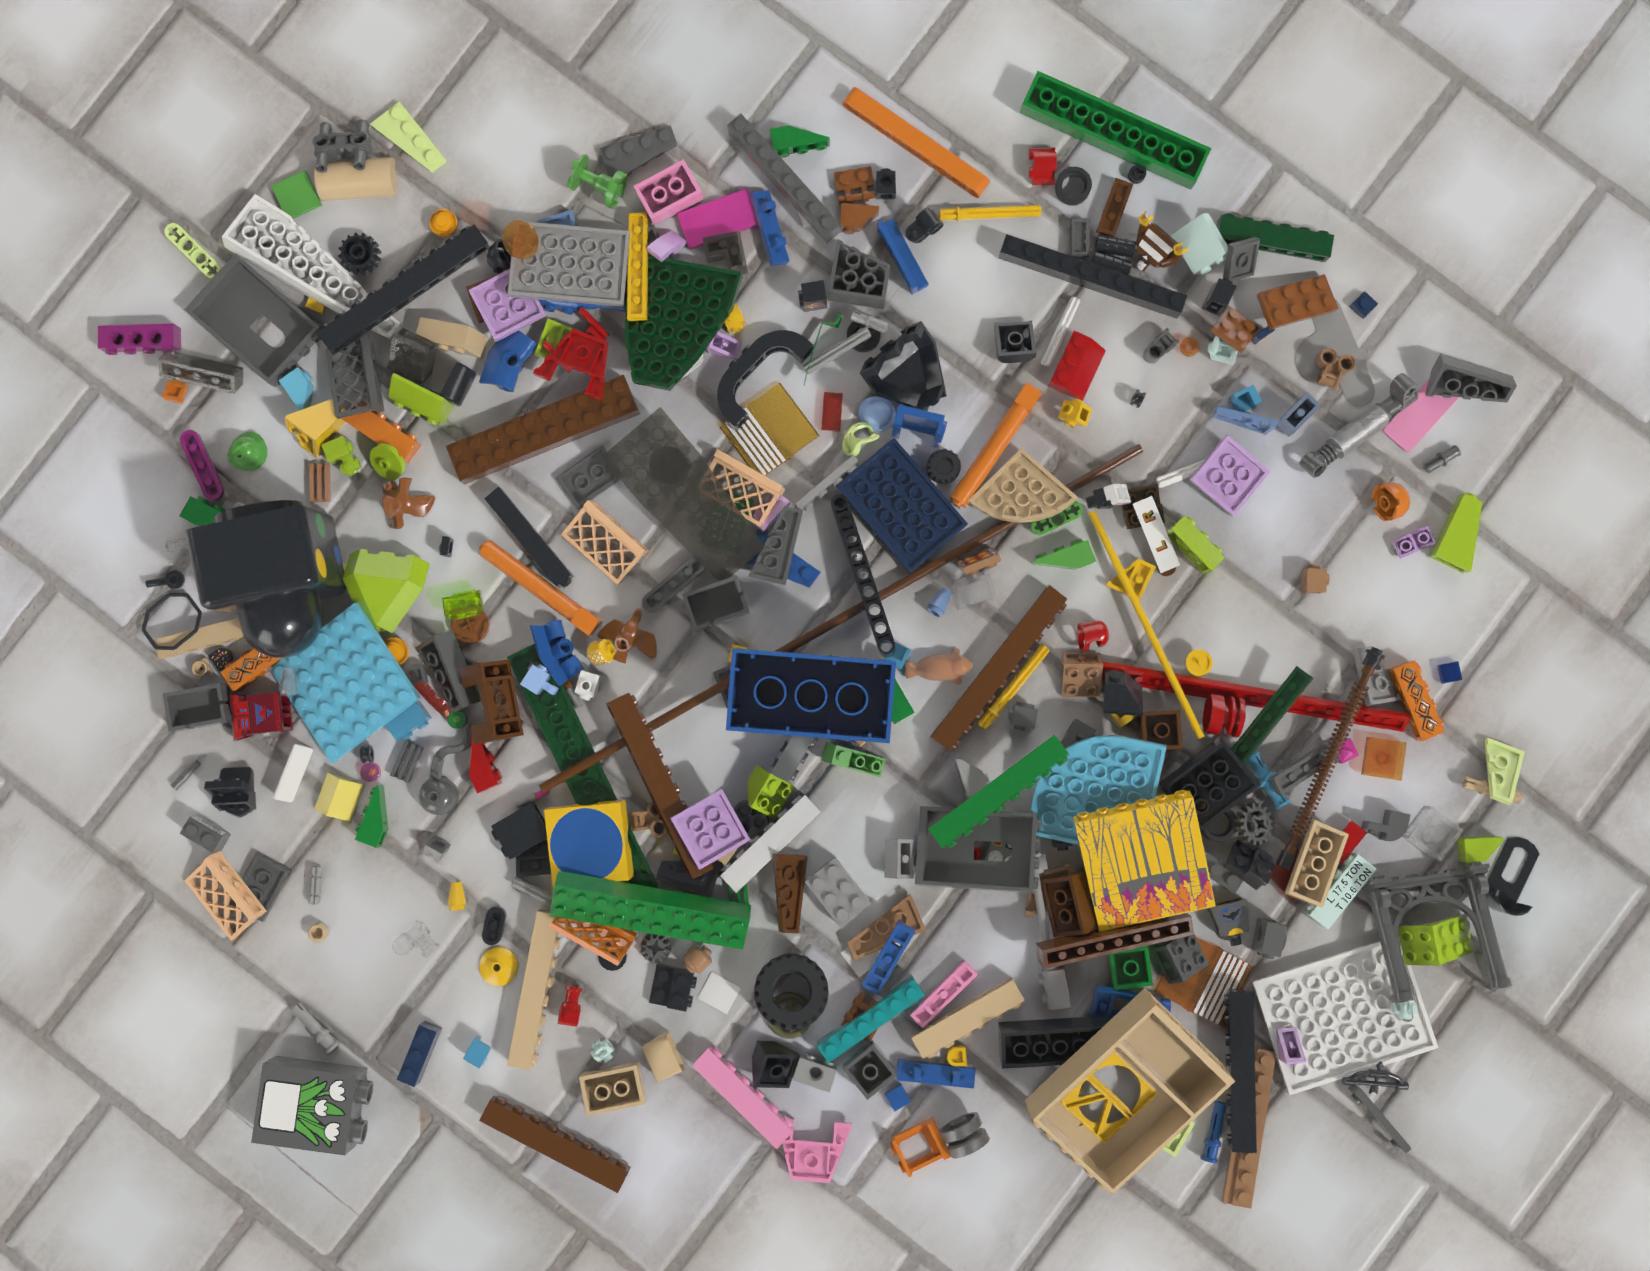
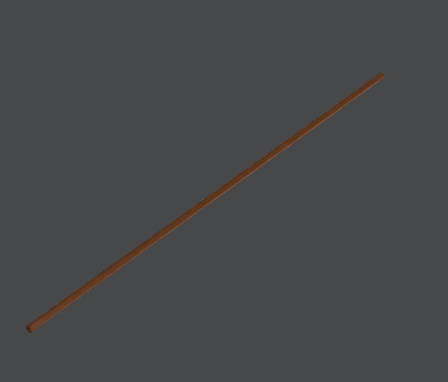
(834, 622)

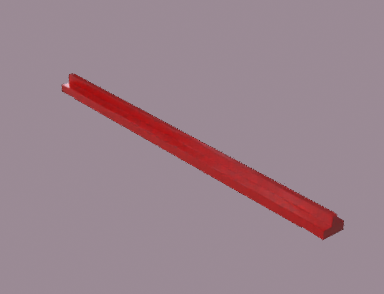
(1259, 697)

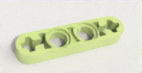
(194, 251)

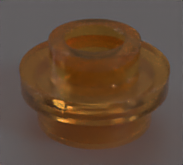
(1189, 341)

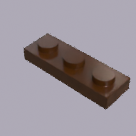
(1114, 207)

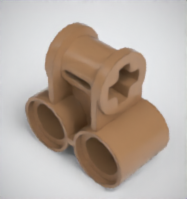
(1333, 371)
(648, 819)

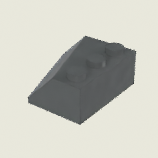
(858, 278)

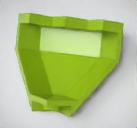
(384, 585)

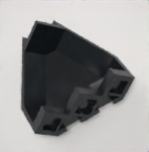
(907, 369)

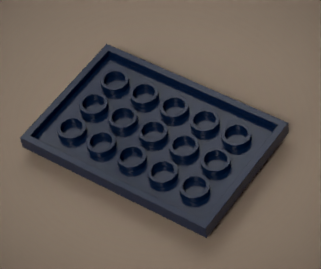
(902, 505)

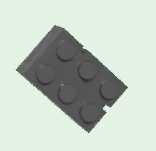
(716, 603)
(197, 707)

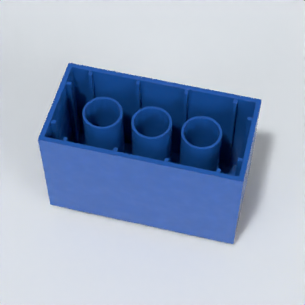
(810, 695)

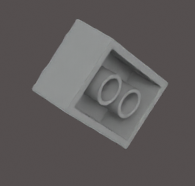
(838, 892)

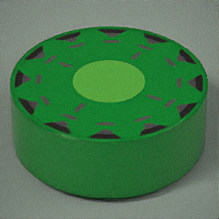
(457, 719)

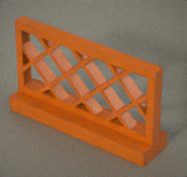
(619, 938)

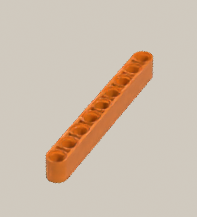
(916, 142)

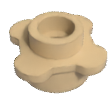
(207, 671)

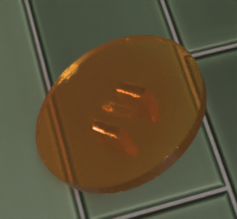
(520, 239)

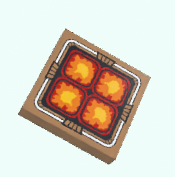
(986, 558)

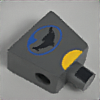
(1231, 919)

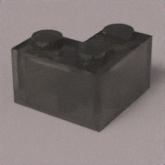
(727, 247)

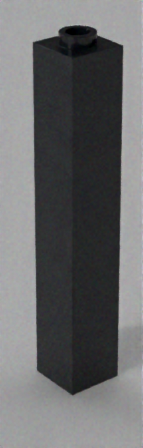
(529, 538)

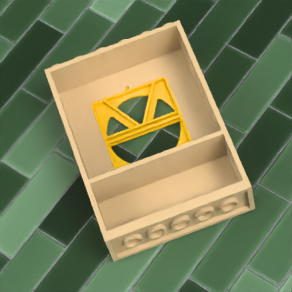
(1175, 1082)

